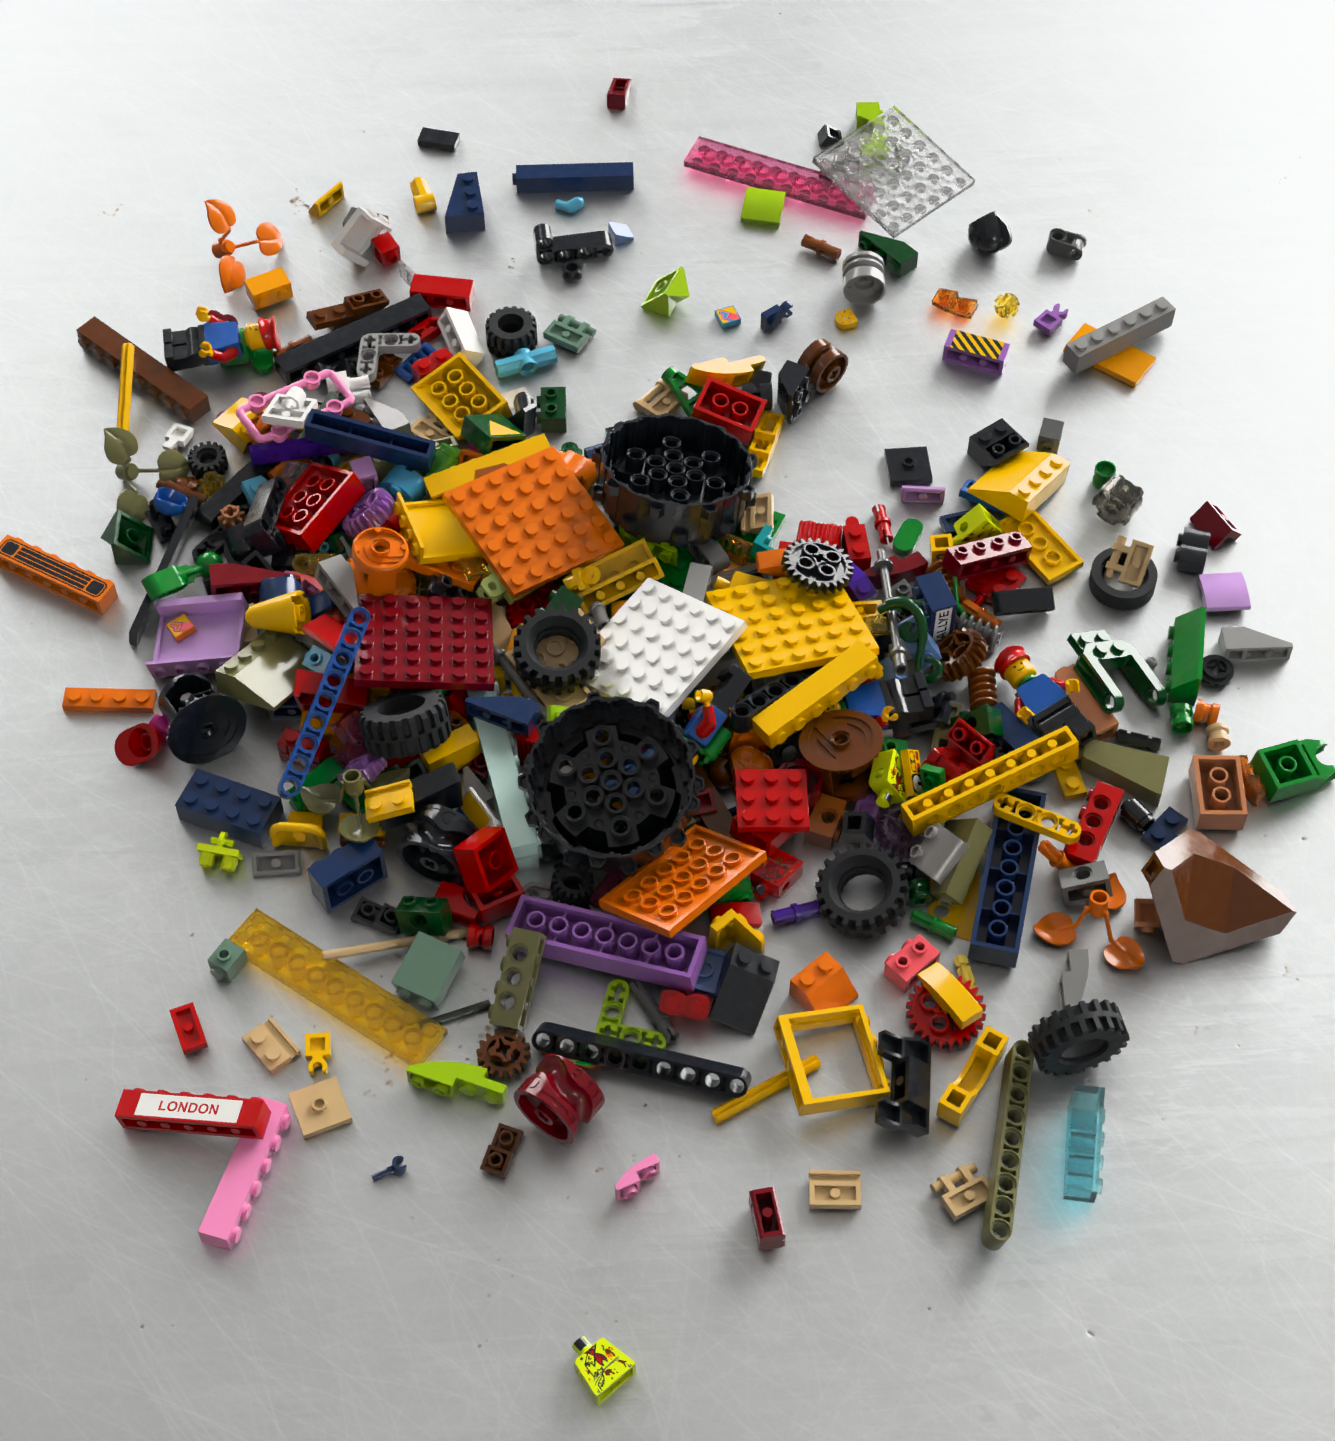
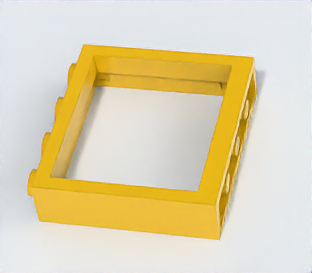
(854, 1014)

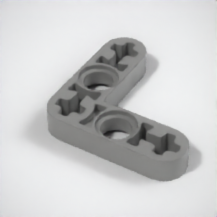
(378, 346)

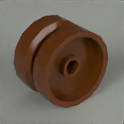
(825, 364)

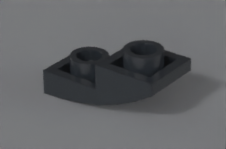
(376, 916)

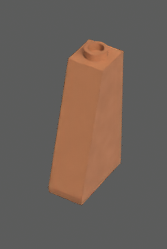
(1105, 724)

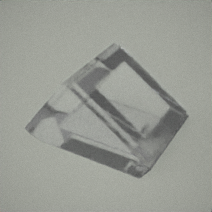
(406, 272)

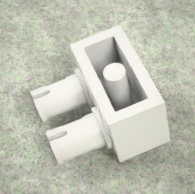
(353, 384)

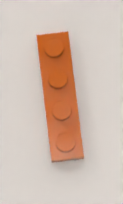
(109, 700)

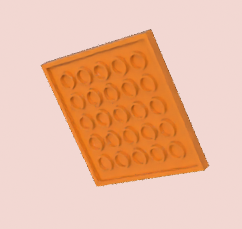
(532, 521)

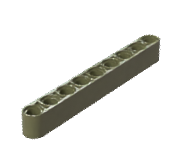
(1002, 1151)

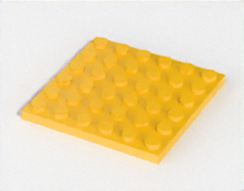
(790, 626)

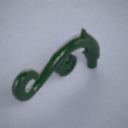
(920, 635)

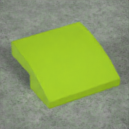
(763, 206)

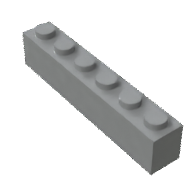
(1119, 335)

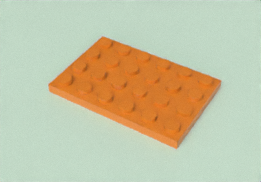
(683, 881)

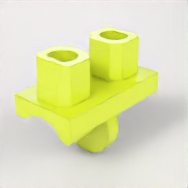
(229, 856)

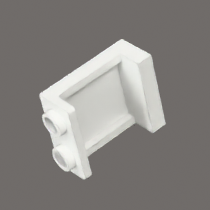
(357, 234)

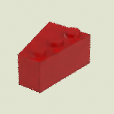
(349, 699)

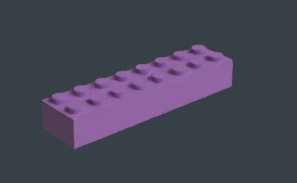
(612, 943)

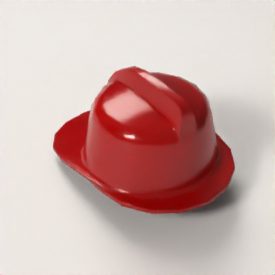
(138, 744)

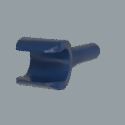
(398, 1171)

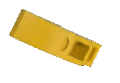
(729, 373)

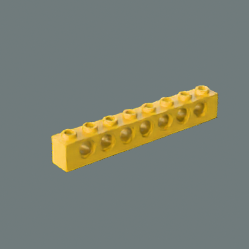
(990, 780)

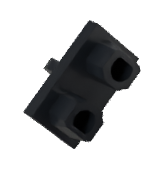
(442, 587)

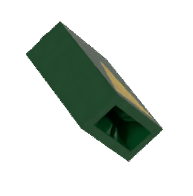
(490, 432)

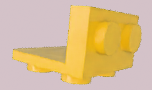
(735, 928)

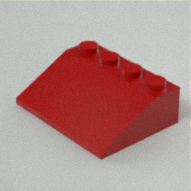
(317, 505)

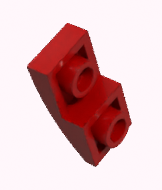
(749, 910)

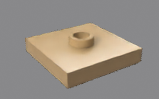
(320, 1107)

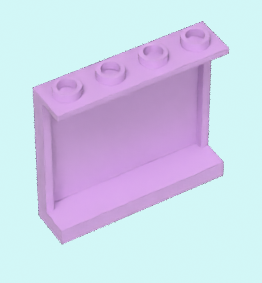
(218, 636)

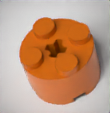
(582, 468)

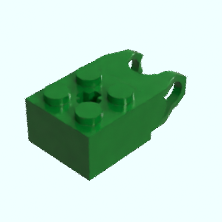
(1292, 768)

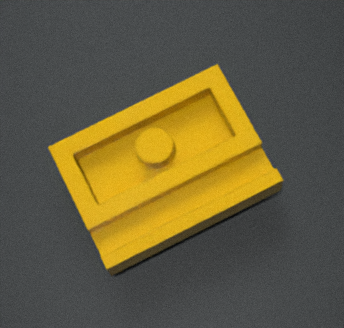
(389, 801)

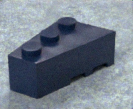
(465, 205)

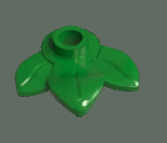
(739, 893)

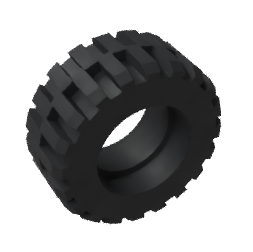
(405, 723)

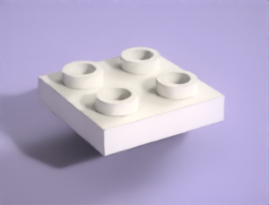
(289, 409)

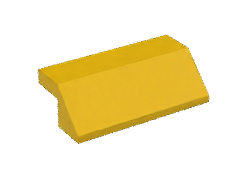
(621, 574)

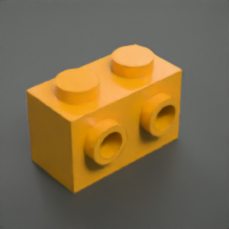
(268, 288)

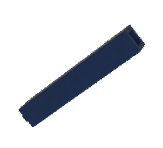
(574, 177)

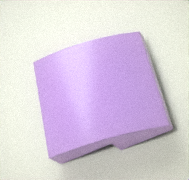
(1224, 592)

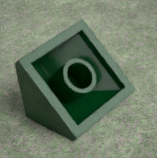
(129, 539)

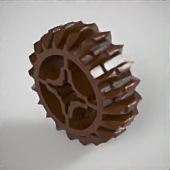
(961, 653)

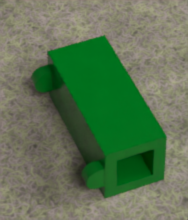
(325, 773)

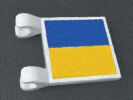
(477, 811)

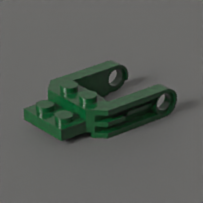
(1101, 653)

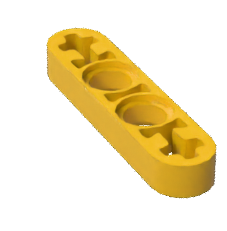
(1038, 815)

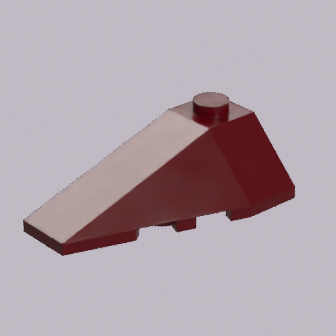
(240, 578)

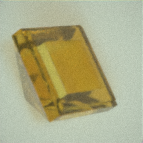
(877, 625)

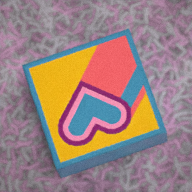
(727, 317)

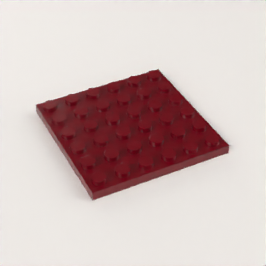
(426, 643)

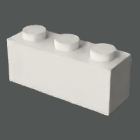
(461, 335)

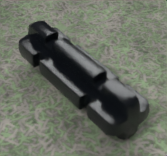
(1138, 740)

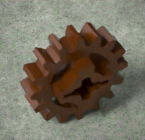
(512, 1046)

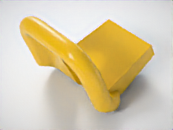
(300, 830)

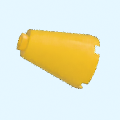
(281, 614)

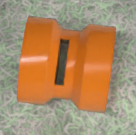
(1206, 712)

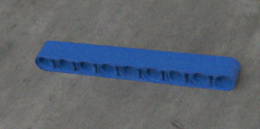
(318, 712)

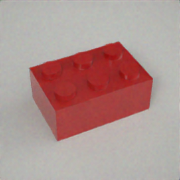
(729, 408)

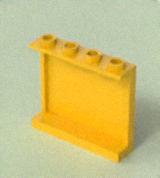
(433, 531)

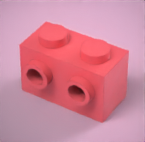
(912, 959)

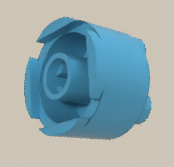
(407, 483)

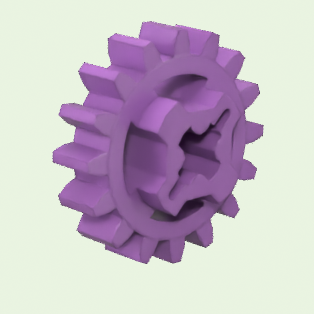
(367, 765)

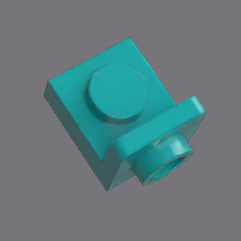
(762, 541)

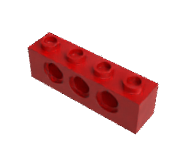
(1103, 797)

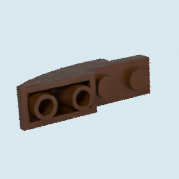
(352, 309)

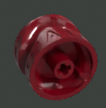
(559, 1098)

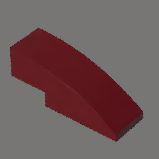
(907, 569)

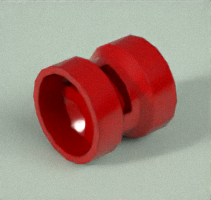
(480, 936)

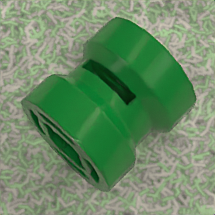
(1102, 472)
(1181, 718)

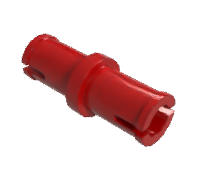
(882, 524)

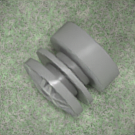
(863, 277)

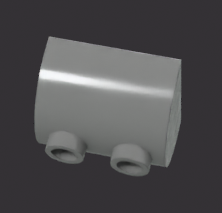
(937, 852)

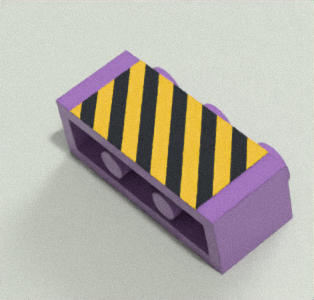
(976, 351)

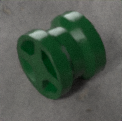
(918, 893)

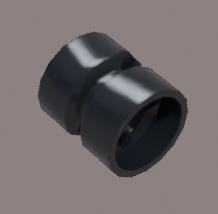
(763, 391)

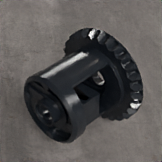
(200, 711)

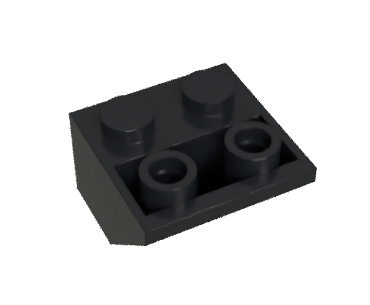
(793, 389)
(995, 444)

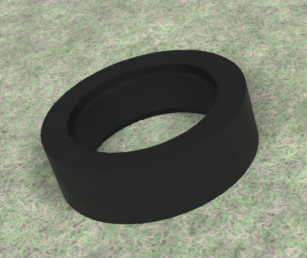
(1115, 598)

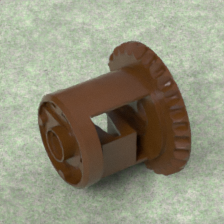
(846, 759)

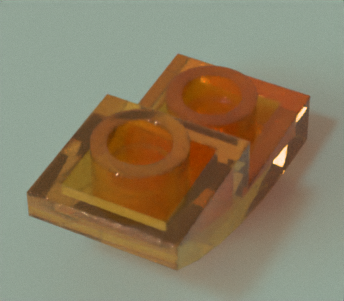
(950, 302)
(1253, 788)

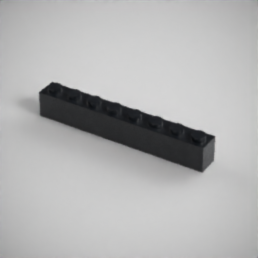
(346, 340)

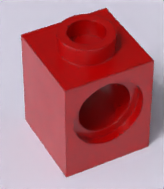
(385, 249)

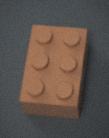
(1217, 792)

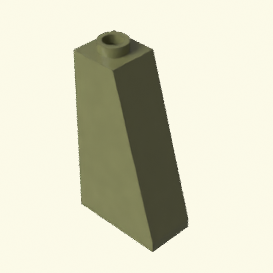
(1126, 768)
(957, 883)

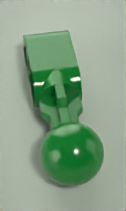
(177, 578)

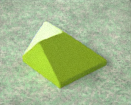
(667, 292)

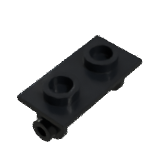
(163, 527)

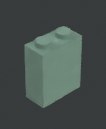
(428, 970)

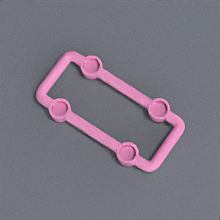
(311, 381)

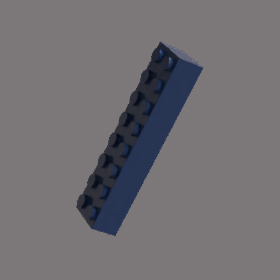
(1005, 887)

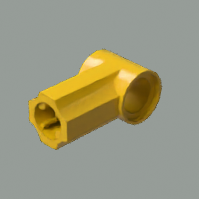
(423, 199)

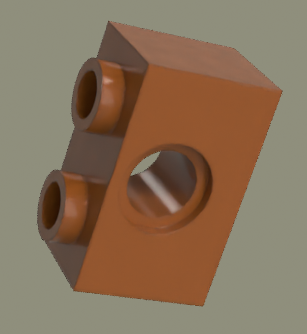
(822, 833)

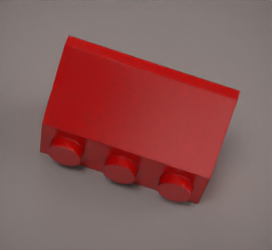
(327, 631)

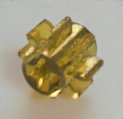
(1006, 305)
(211, 483)

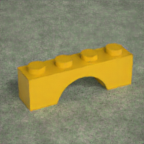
(978, 1069)

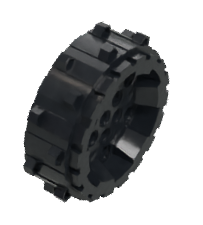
(673, 479)
(574, 743)

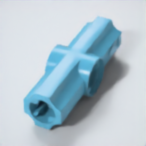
(525, 361)

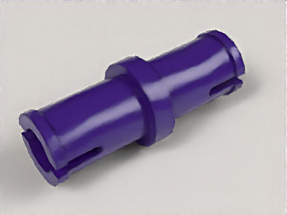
(795, 912)

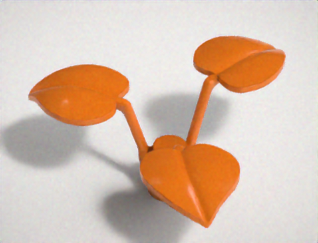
(232, 272)
(1059, 930)

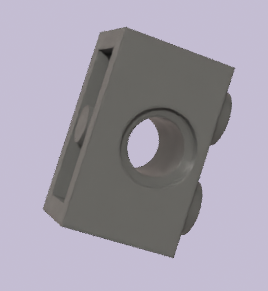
(1079, 882)

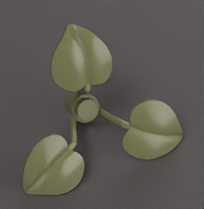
(122, 444)
(323, 799)

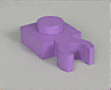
(1050, 321)
(869, 804)

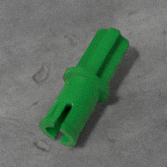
(933, 924)

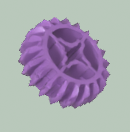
(368, 512)

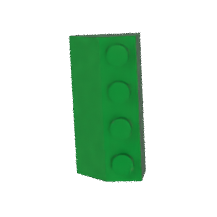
(1185, 657)

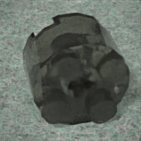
(1118, 500)

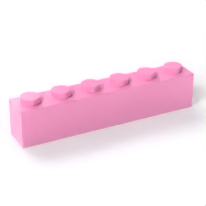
(243, 1181)

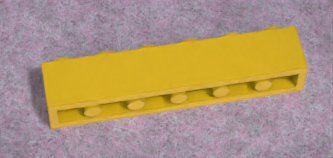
(455, 476)
(815, 694)

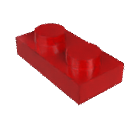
(188, 1028)

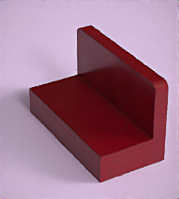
(1213, 519)

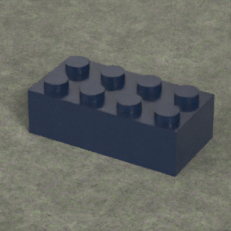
(229, 807)

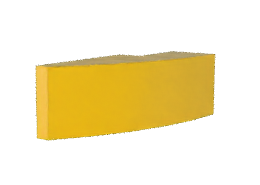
(951, 995)

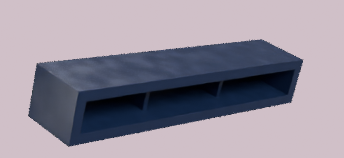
(370, 440)

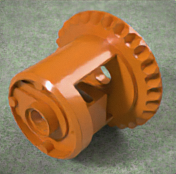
(380, 563)

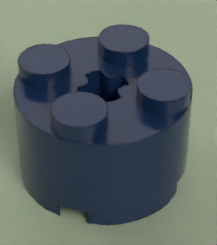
(278, 586)

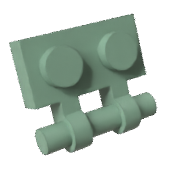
(566, 335)

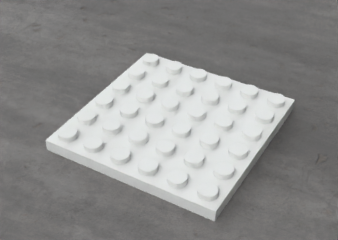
(662, 646)

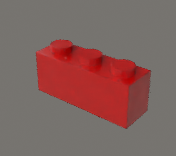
(444, 291)

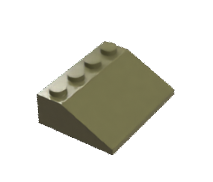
(263, 671)

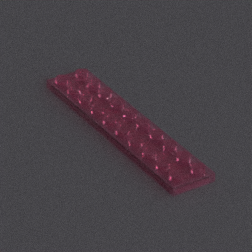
(770, 174)

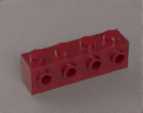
(986, 555)

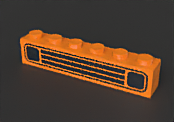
(56, 575)

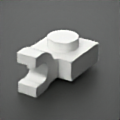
(178, 436)

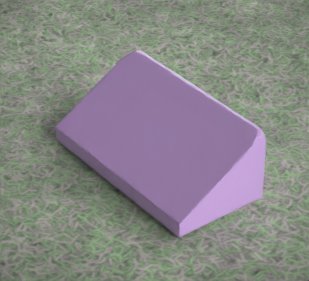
(923, 494)

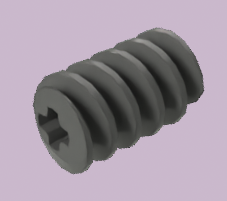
(991, 636)

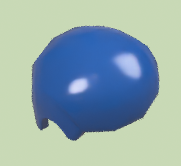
(169, 501)

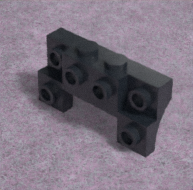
(910, 1084)

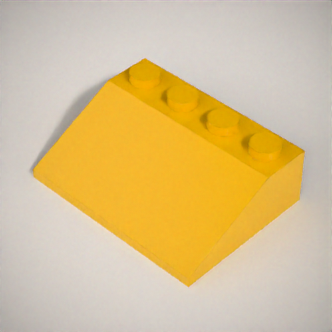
(458, 391)
(1021, 482)

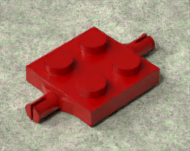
(995, 581)

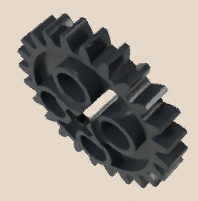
(817, 565)

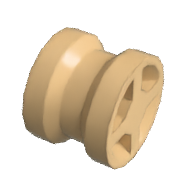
(1218, 736)

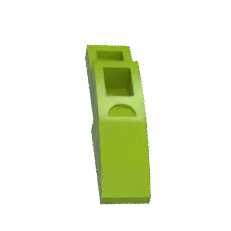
(448, 1077)

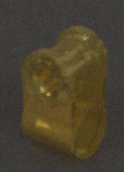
(312, 562)

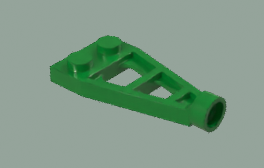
(677, 382)

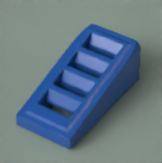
(425, 351)

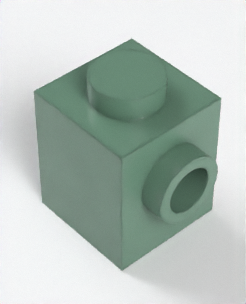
(227, 961)

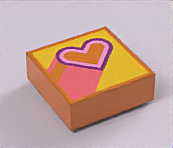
(181, 627)

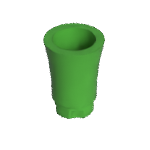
(445, 458)

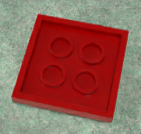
(771, 801)

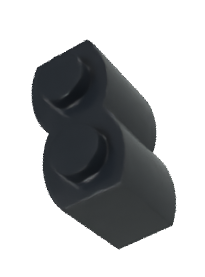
(1192, 550)

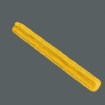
(125, 386)
(760, 1091)

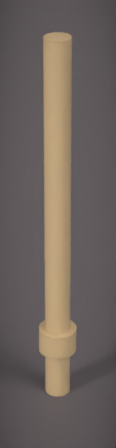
(387, 945)

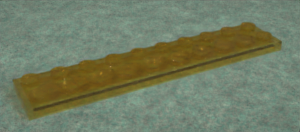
(338, 989)

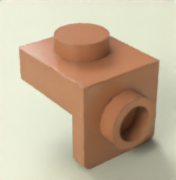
(1145, 915)

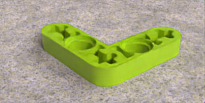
(615, 1024)

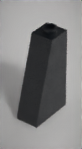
(437, 787)

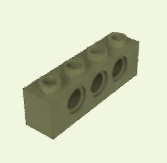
(522, 992)

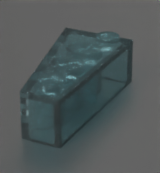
(1084, 1143)

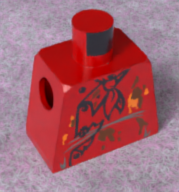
(775, 875)

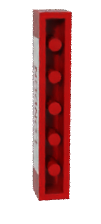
(193, 1113)

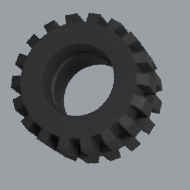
(510, 330)

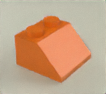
(822, 985)

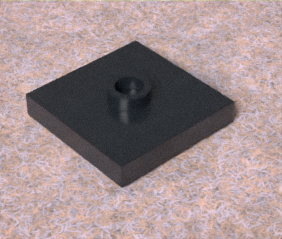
(908, 466)

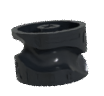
(430, 850)

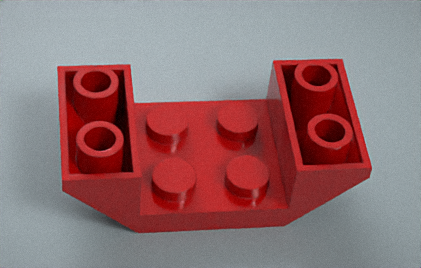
(969, 745)

